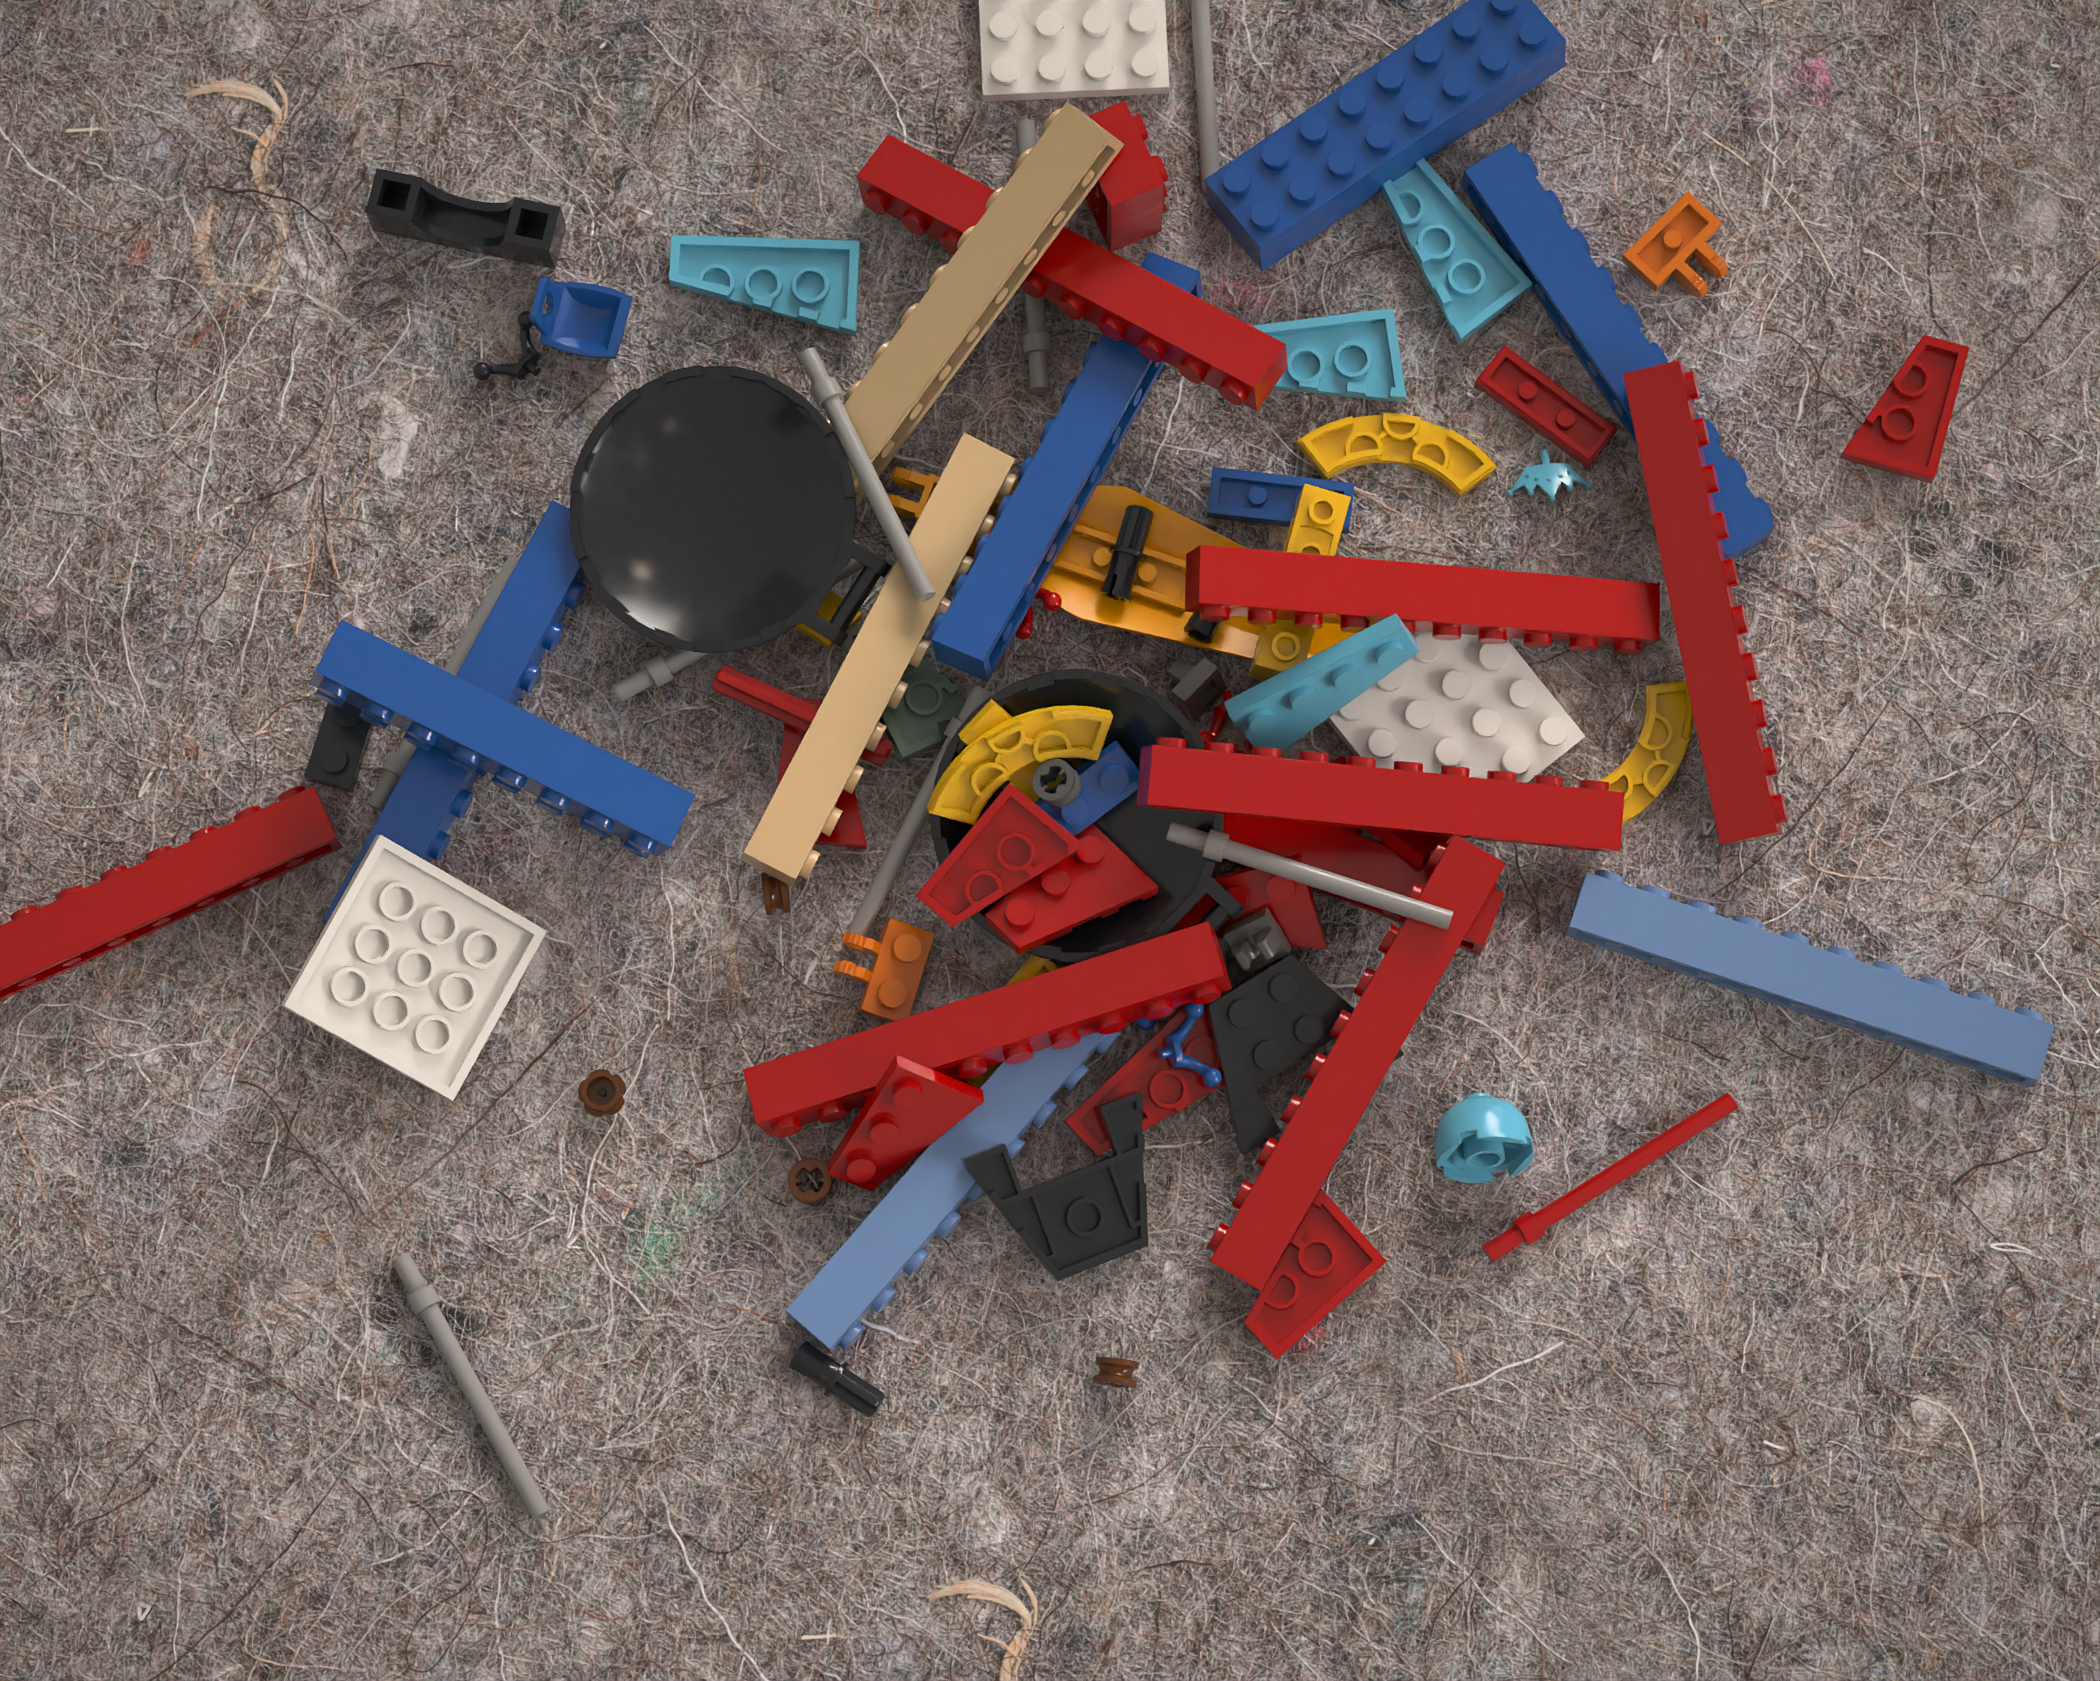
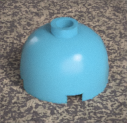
(1481, 1138)

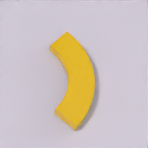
(1400, 441)
(1012, 745)
(1658, 750)

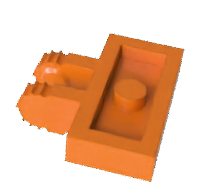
(1673, 242)
(894, 970)

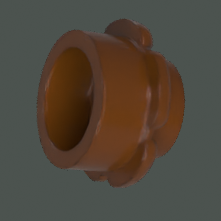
(593, 1084)

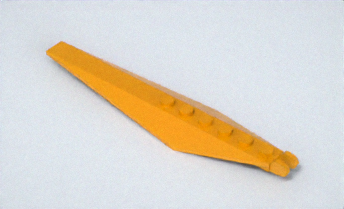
(1159, 585)

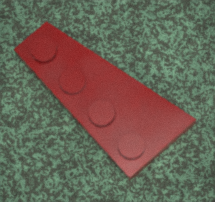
(1162, 1086)

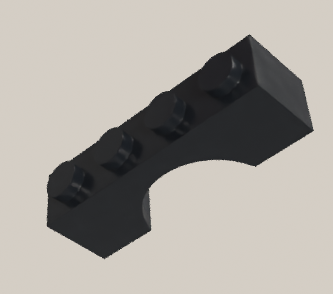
(507, 230)

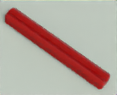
(781, 706)

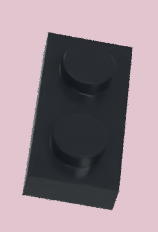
(339, 748)

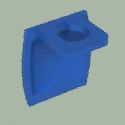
(581, 317)

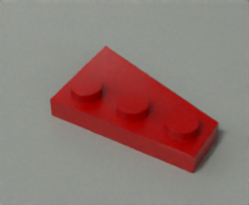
(1070, 893)
(1286, 899)
(899, 1121)
(1314, 1276)

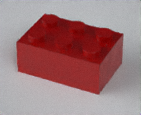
(1131, 190)

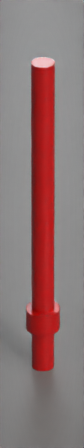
(1531, 1226)

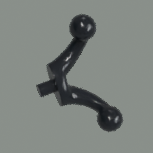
(526, 364)

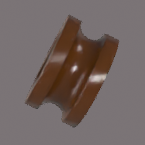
(775, 894)
(809, 1196)
(1116, 1372)

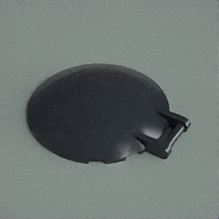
(718, 512)
(1137, 831)

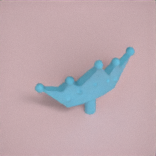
(1548, 478)

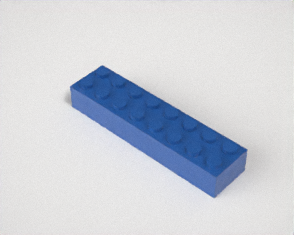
(1383, 125)
(500, 740)

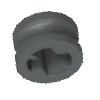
(1065, 793)

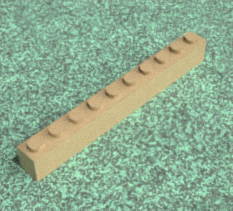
(977, 282)
(875, 664)

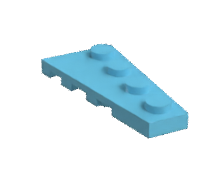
(1454, 251)
(780, 276)
(1342, 355)
(1316, 688)

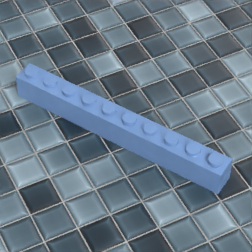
(1810, 979)
(932, 1192)

